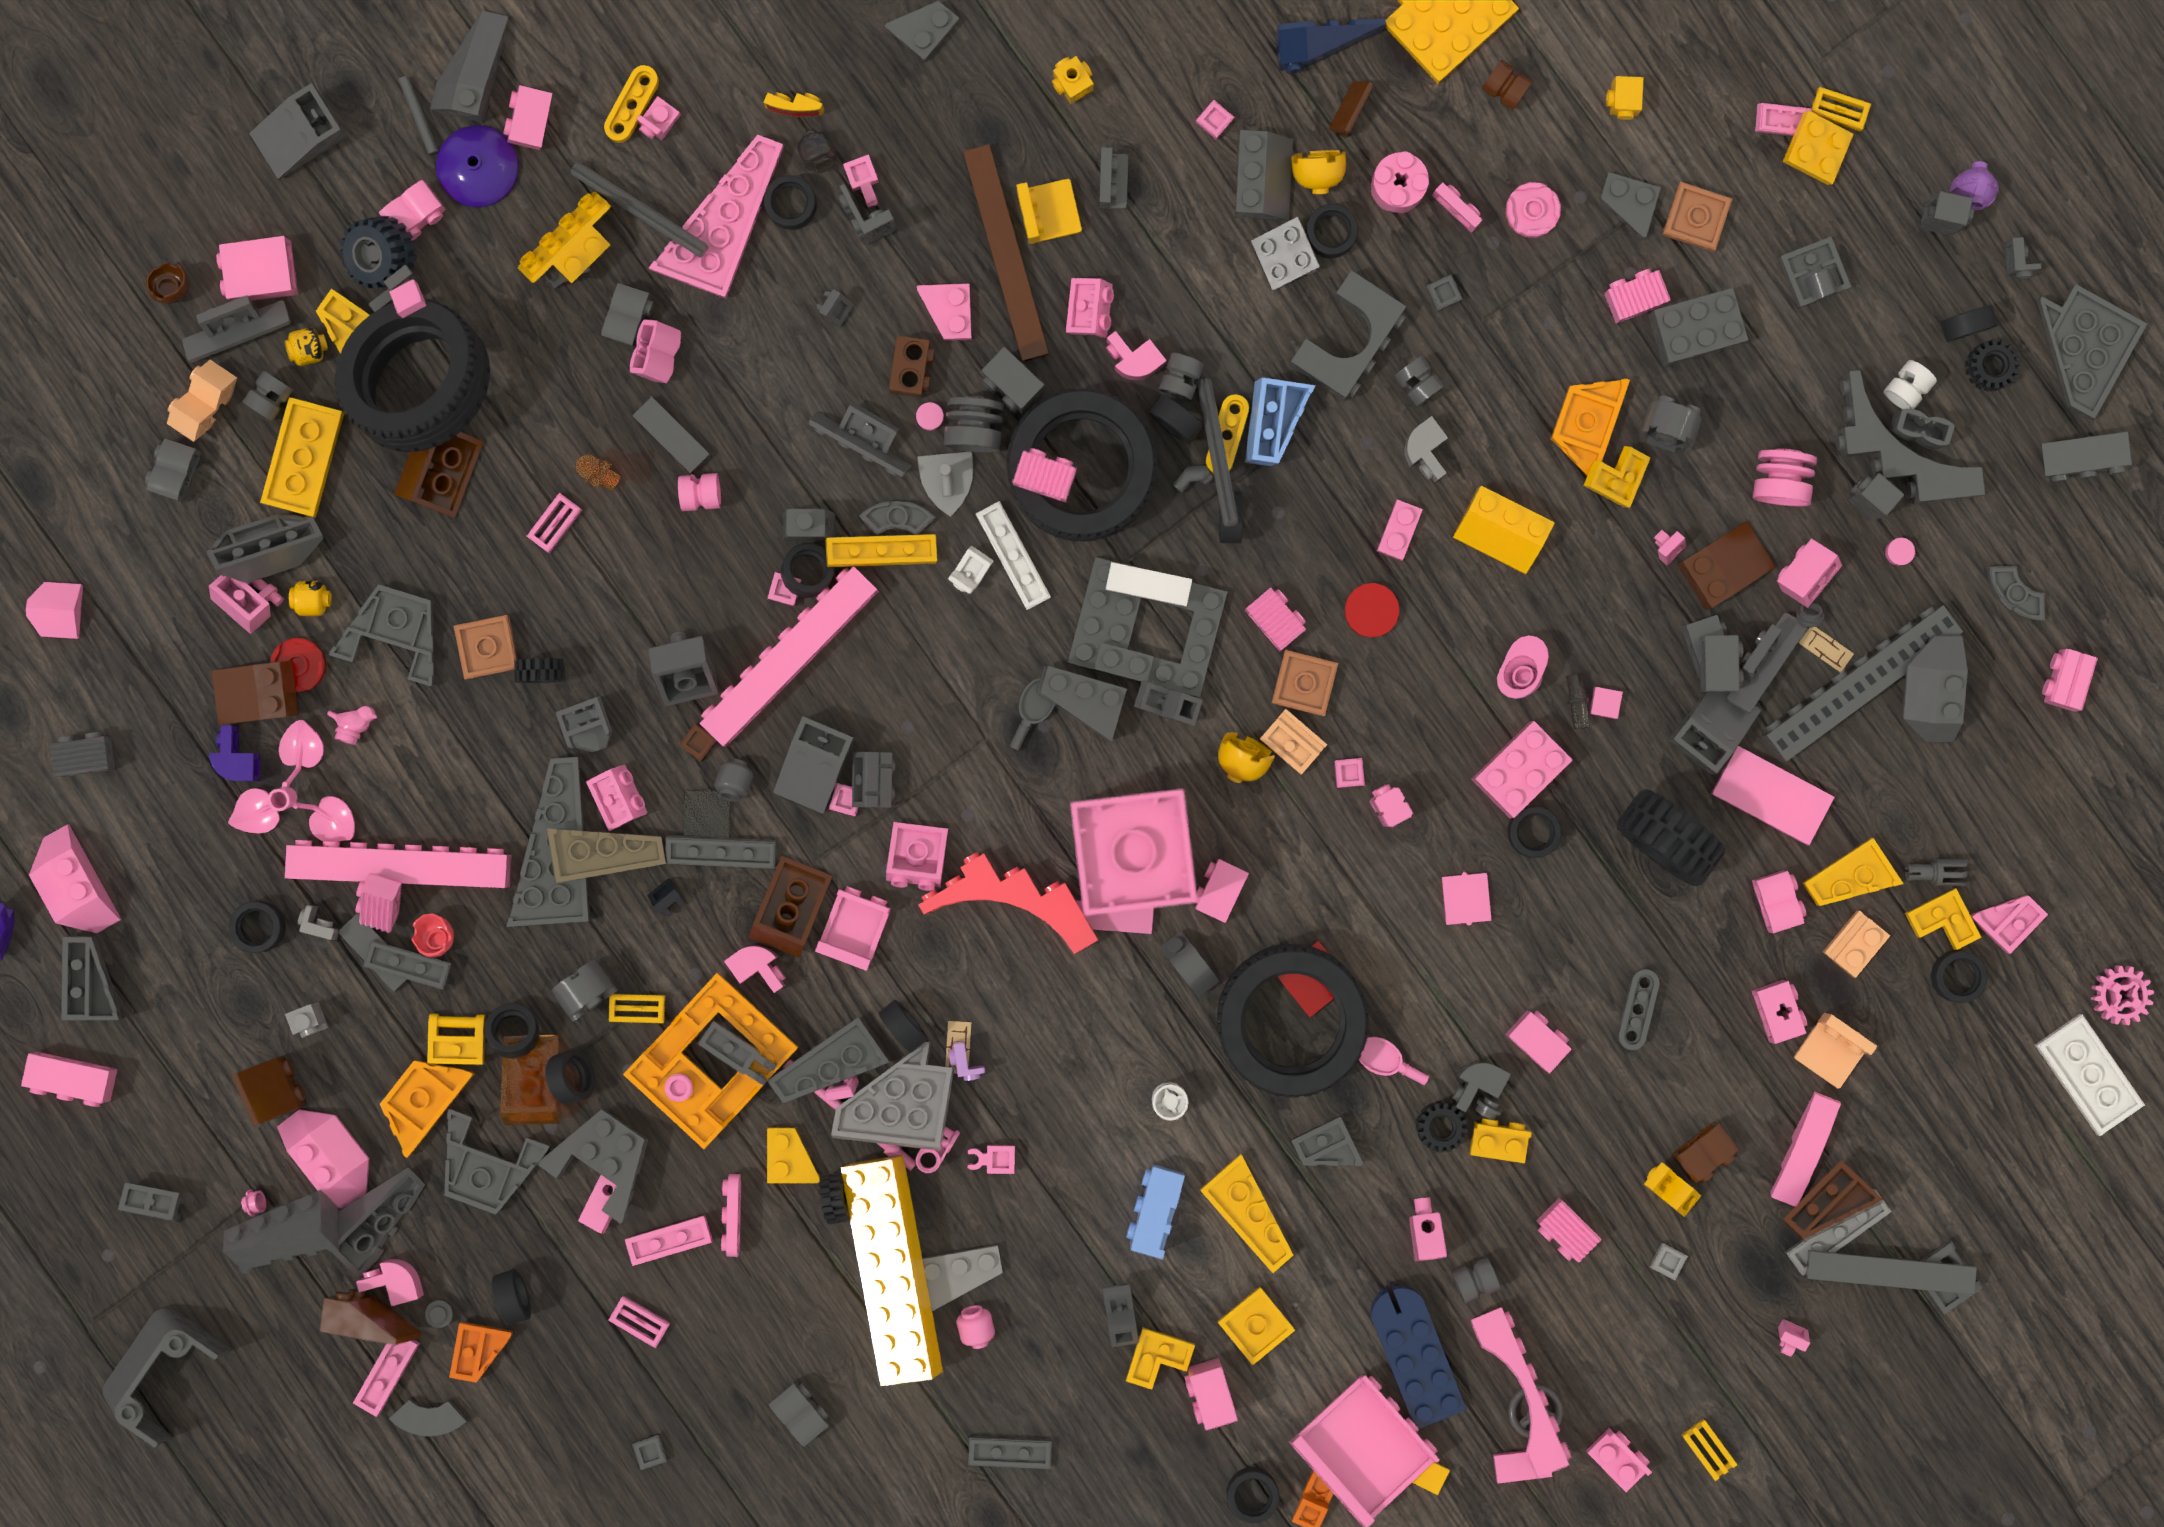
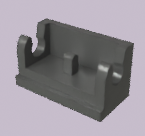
(151, 1202)

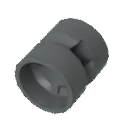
(1181, 377)
(1429, 383)
(266, 406)
(1475, 1280)

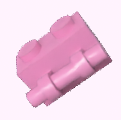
(243, 602)

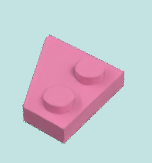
(949, 309)
(2010, 921)

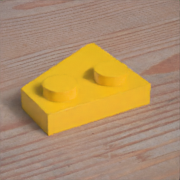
(339, 317)
(788, 1158)

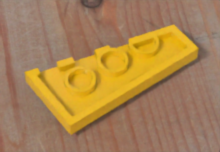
(1245, 1209)

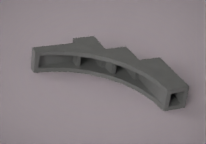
(1893, 460)

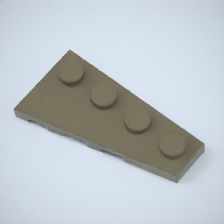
(599, 853)

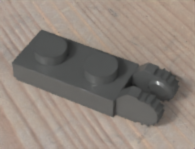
(734, 1051)

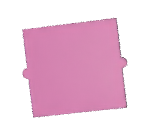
(1466, 898)

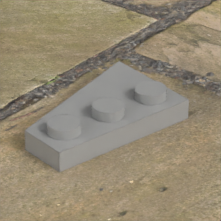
(960, 1272)

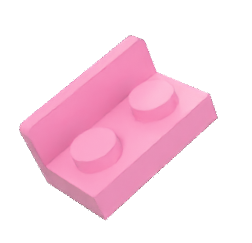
(1089, 307)
(617, 797)
(1618, 1460)

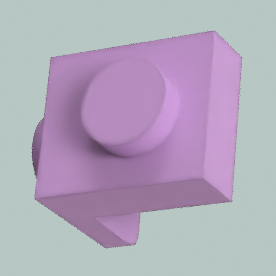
(958, 1058)

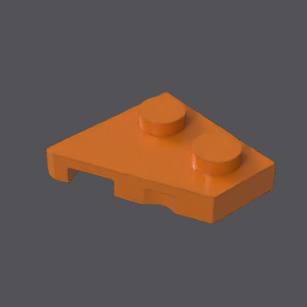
(476, 1350)

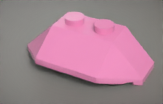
(71, 884)
(327, 1155)

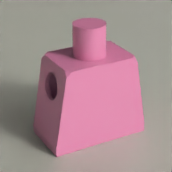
(1426, 1245)

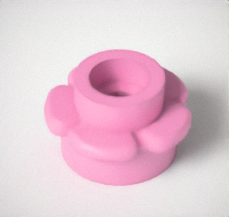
(254, 1202)

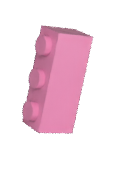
(69, 1078)

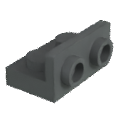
(1113, 180)

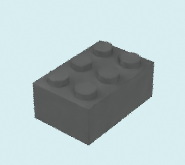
(1698, 327)

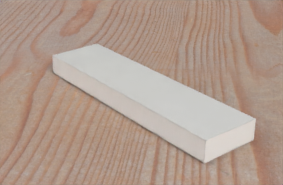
(1013, 555)

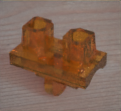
(596, 471)

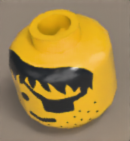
(305, 346)
(309, 598)

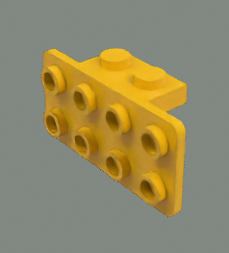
(572, 244)

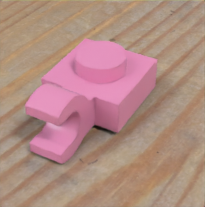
(862, 176)

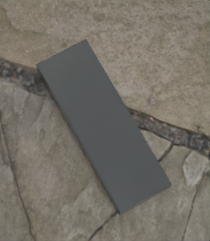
(671, 435)
(359, 938)
(407, 965)
(1010, 1452)

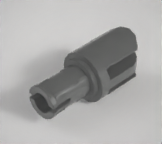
(1937, 873)

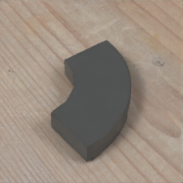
(897, 515)
(2014, 594)
(428, 1420)

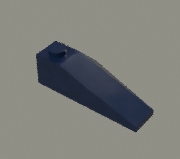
(1305, 44)

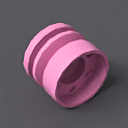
(1784, 472)

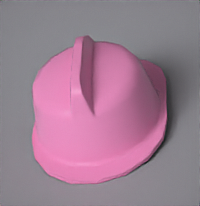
(1523, 667)

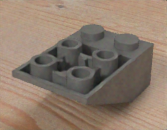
(297, 131)
(1712, 730)
(813, 764)

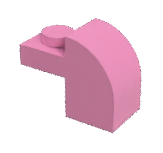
(1137, 364)
(754, 959)
(400, 1280)

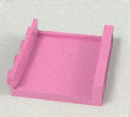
(1364, 1449)

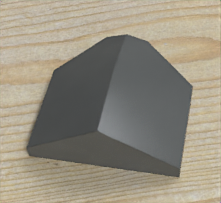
(585, 725)

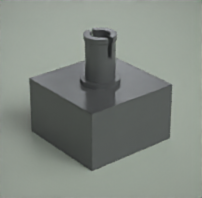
(683, 669)

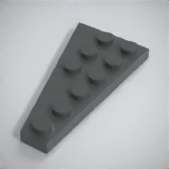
(538, 896)

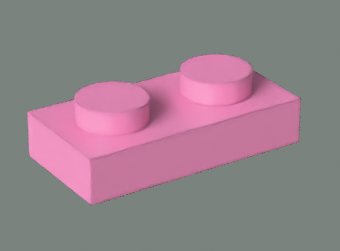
(1465, 214)
(1399, 530)

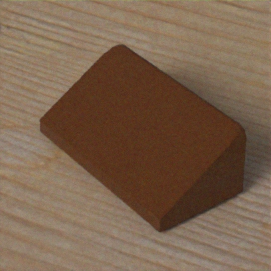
(1350, 108)

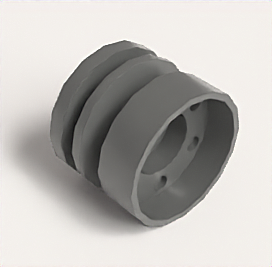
(974, 424)

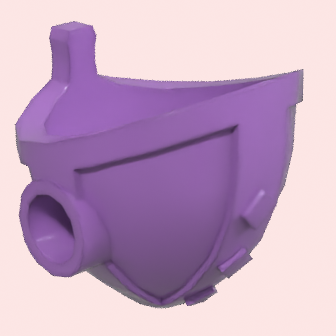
(1976, 184)

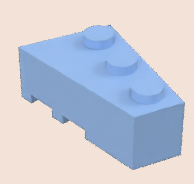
(1273, 418)
(1155, 1210)

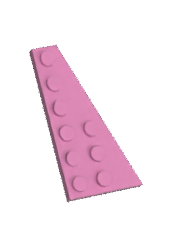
(724, 222)

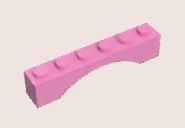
(1543, 1447)

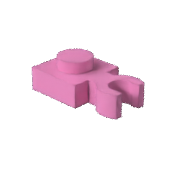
(999, 1159)

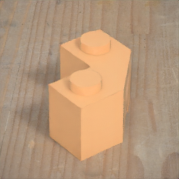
(208, 389)

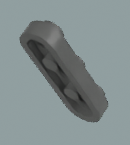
(1638, 1022)

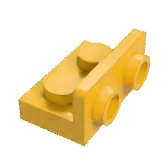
(1500, 1141)

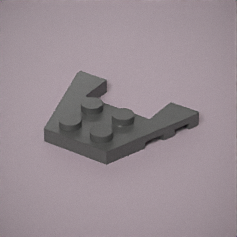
(397, 620)
(610, 1150)
(480, 1176)

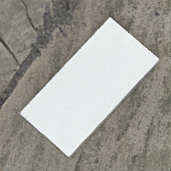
(2089, 1075)

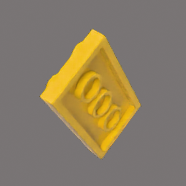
(302, 457)

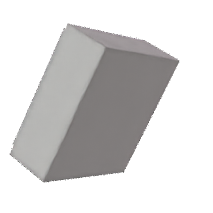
(1668, 1261)

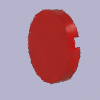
(1371, 610)
(306, 659)

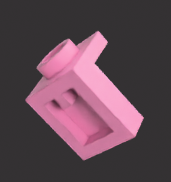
(658, 119)

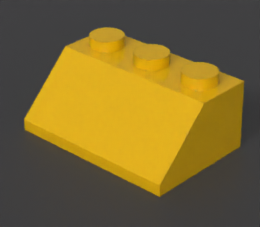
(1503, 529)

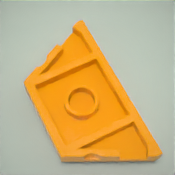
(1588, 420)
(421, 1100)

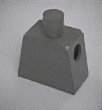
(808, 524)

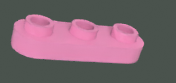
(732, 1215)

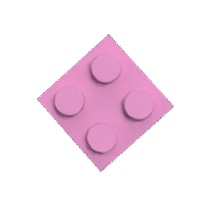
(1213, 1398)

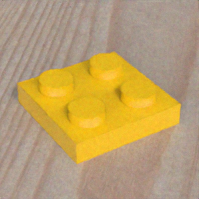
(1818, 147)
(1256, 1325)

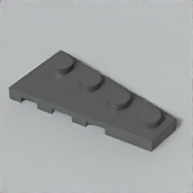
(832, 1061)

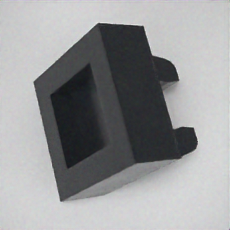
(664, 896)

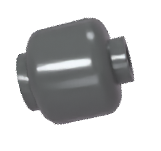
(733, 780)

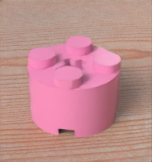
(1402, 167)

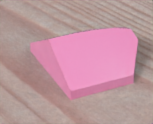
(56, 610)

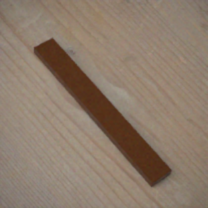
(1005, 253)

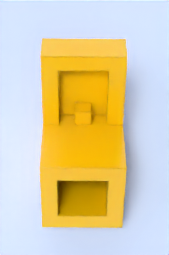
(1672, 1189)

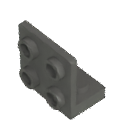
(878, 223)

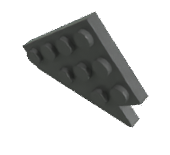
(2088, 346)

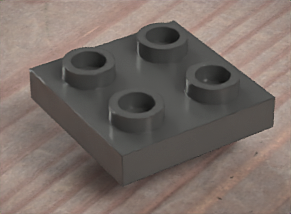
(1814, 272)

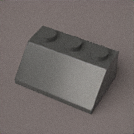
(1263, 176)

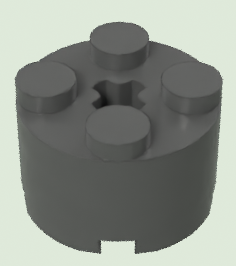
(1671, 425)
(583, 990)

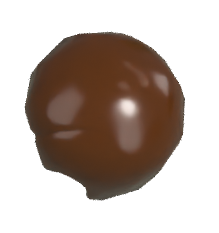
(167, 283)

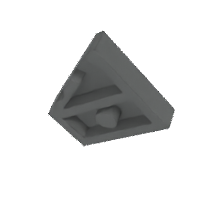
(924, 28)
(1631, 201)

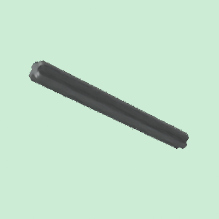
(639, 209)
(1217, 452)

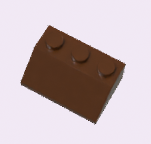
(440, 474)

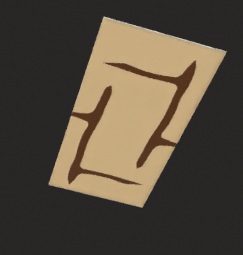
(1826, 648)
(958, 1032)

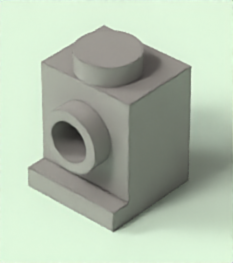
(307, 1020)

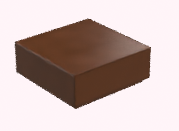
(698, 742)

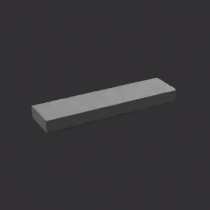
(1836, 1237)

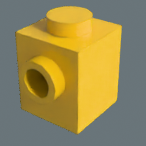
(1625, 97)

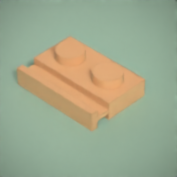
(1293, 741)
(1856, 943)

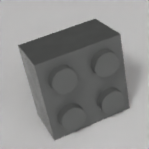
(1012, 382)

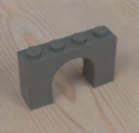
(1341, 374)

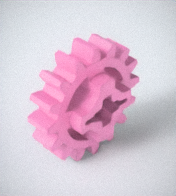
(2129, 988)

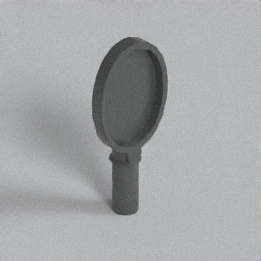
(1032, 709)

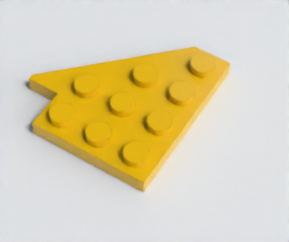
(1446, 31)

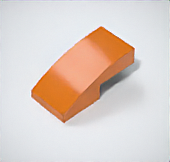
(1312, 1503)

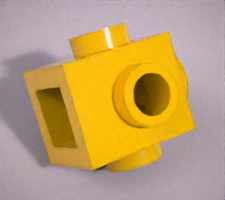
(1072, 88)

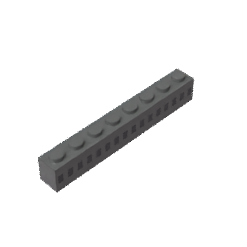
(1856, 687)

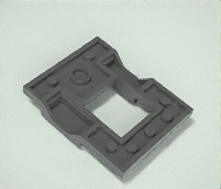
(1108, 624)

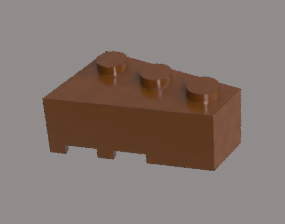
(1831, 1202)

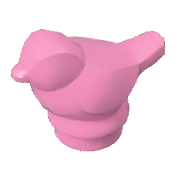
(352, 723)

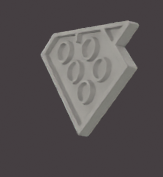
(900, 1105)

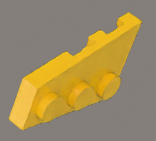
(1854, 874)

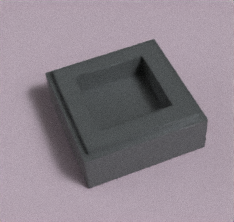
(1444, 293)
(650, 1451)

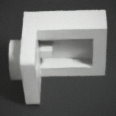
(970, 570)

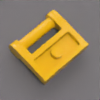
(456, 1049)

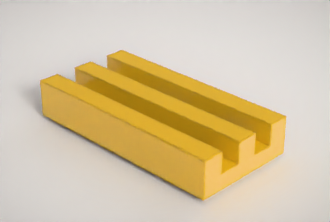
(1817, 102)
(660, 1008)
(1723, 1468)

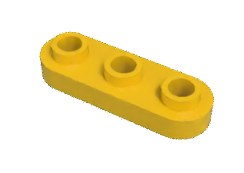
(631, 92)
(1233, 423)

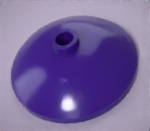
(489, 179)

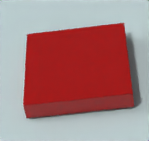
(1307, 991)

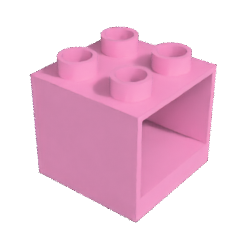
(1133, 852)

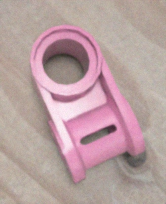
(946, 1147)

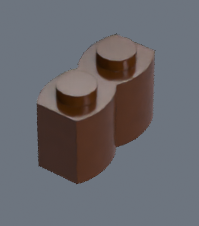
(1706, 1152)

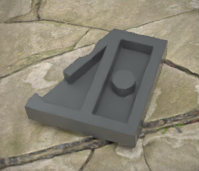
(1327, 1145)

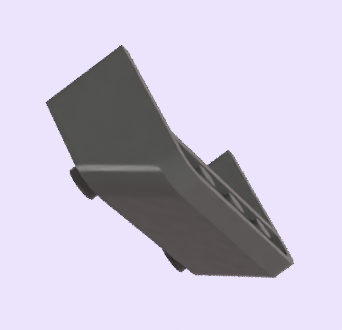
(163, 1332)

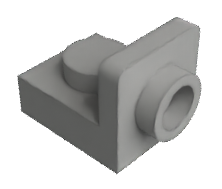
(320, 928)

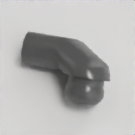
(1192, 474)

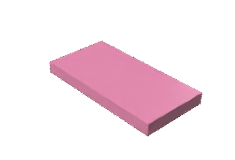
(1772, 795)

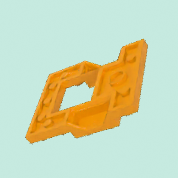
(709, 1106)

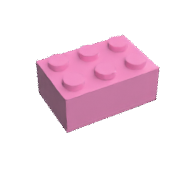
(1521, 769)

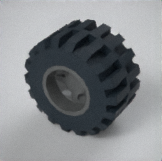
(376, 250)

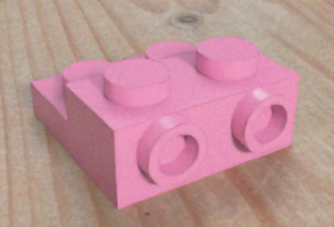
(916, 856)

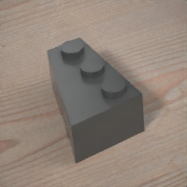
(2087, 456)
(1083, 698)
(86, 982)

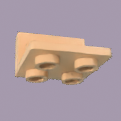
(1833, 1050)

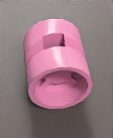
(699, 492)

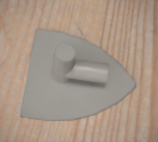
(947, 479)

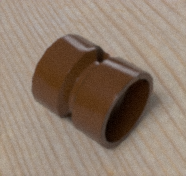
(1507, 85)

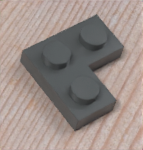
(399, 278)

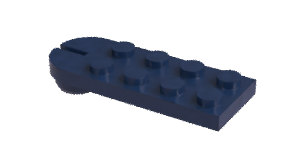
(1416, 1356)

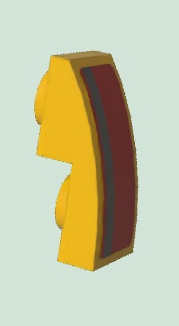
(802, 105)

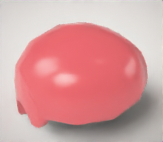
(432, 935)

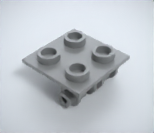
(1285, 253)

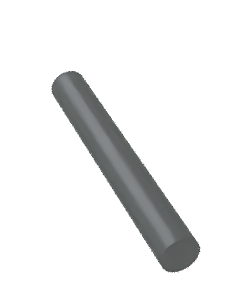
(418, 115)

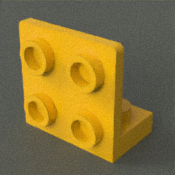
(1048, 210)

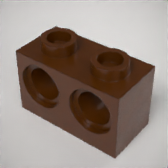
(904, 366)

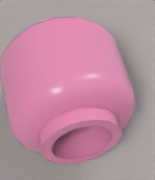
(975, 1326)

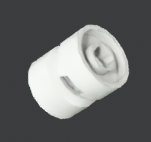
(1913, 382)
(1169, 1100)

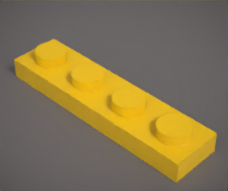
(881, 550)

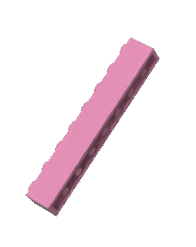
(788, 657)
(404, 866)

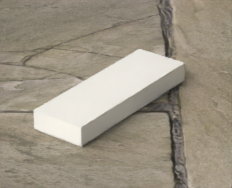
(1148, 584)

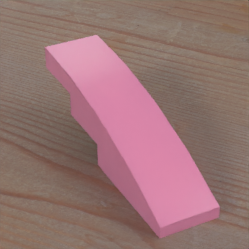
(1805, 1149)

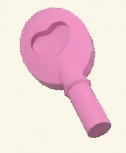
(1385, 1059)

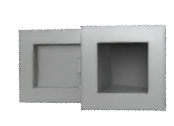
(1419, 447)

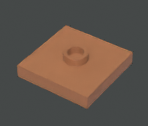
(1697, 216)
(486, 647)
(1304, 683)

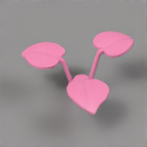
(258, 810)

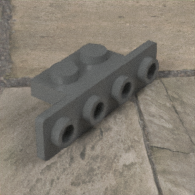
(233, 325)
(864, 434)
(1766, 661)

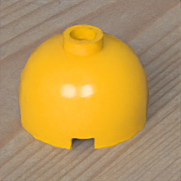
(1319, 170)
(1243, 759)

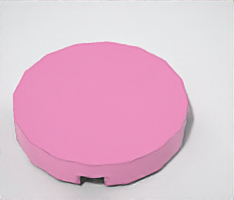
(1533, 210)

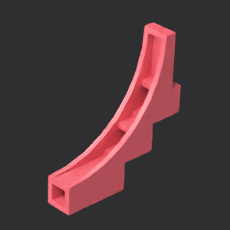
(982, 883)

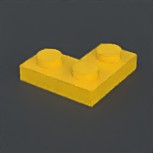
(1623, 481)
(1946, 912)
(1157, 1349)

